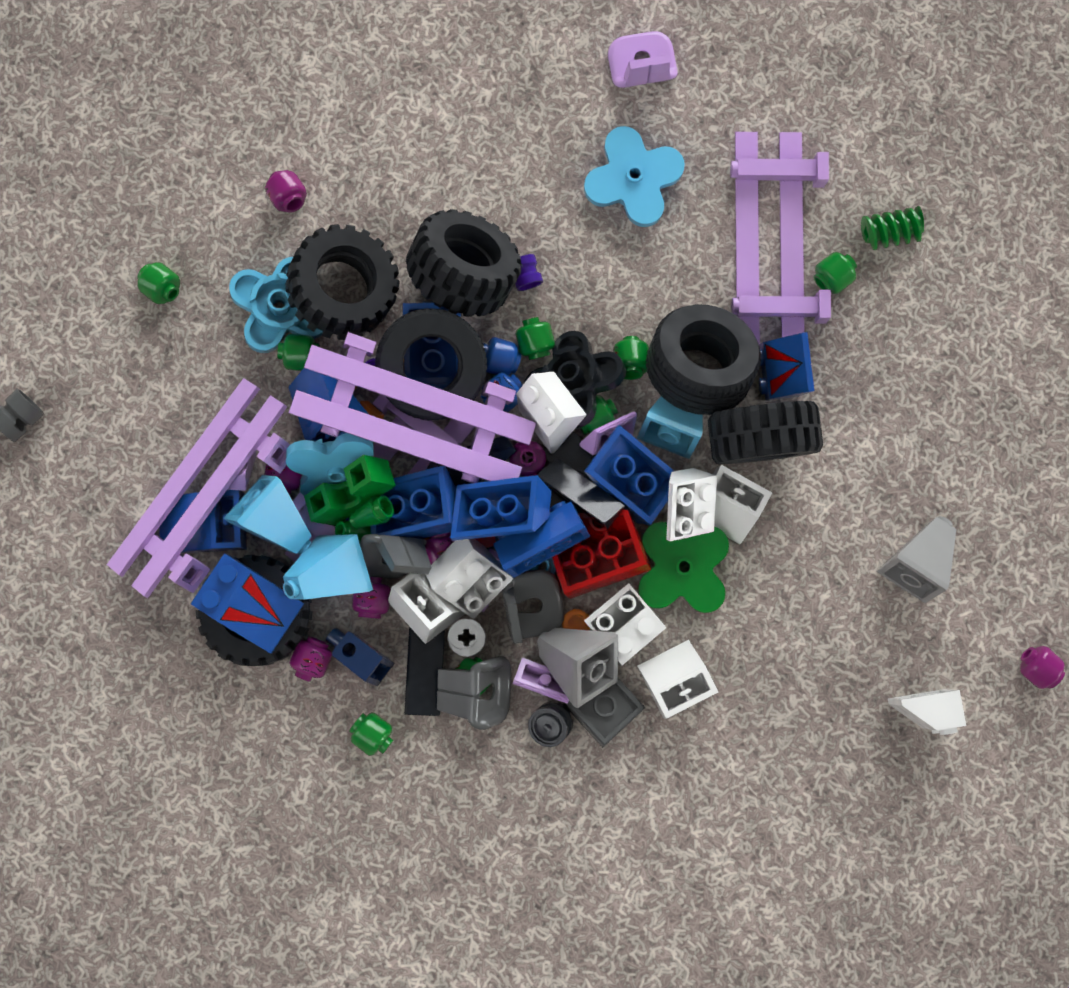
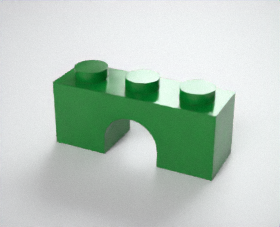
(336, 502)

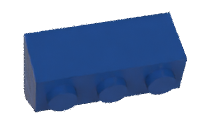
(421, 505)
(500, 507)
(558, 533)

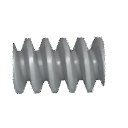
(458, 629)

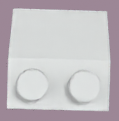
(551, 406)
(933, 710)

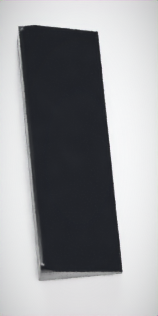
(581, 492)
(422, 674)

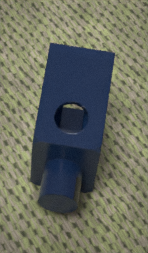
(365, 663)

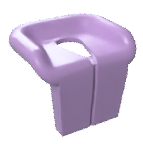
(631, 72)

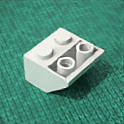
(691, 503)
(737, 503)
(468, 576)
(422, 607)
(630, 619)
(677, 679)

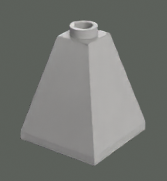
(924, 561)
(580, 661)

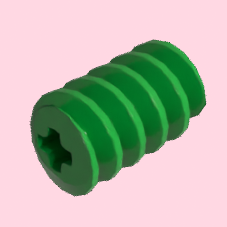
(893, 227)

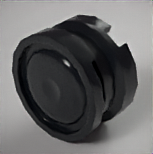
(550, 724)

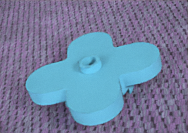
(641, 195)
(258, 295)
(325, 461)

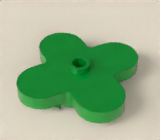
(666, 582)

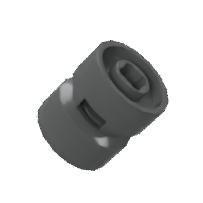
(18, 414)

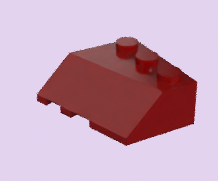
(602, 558)

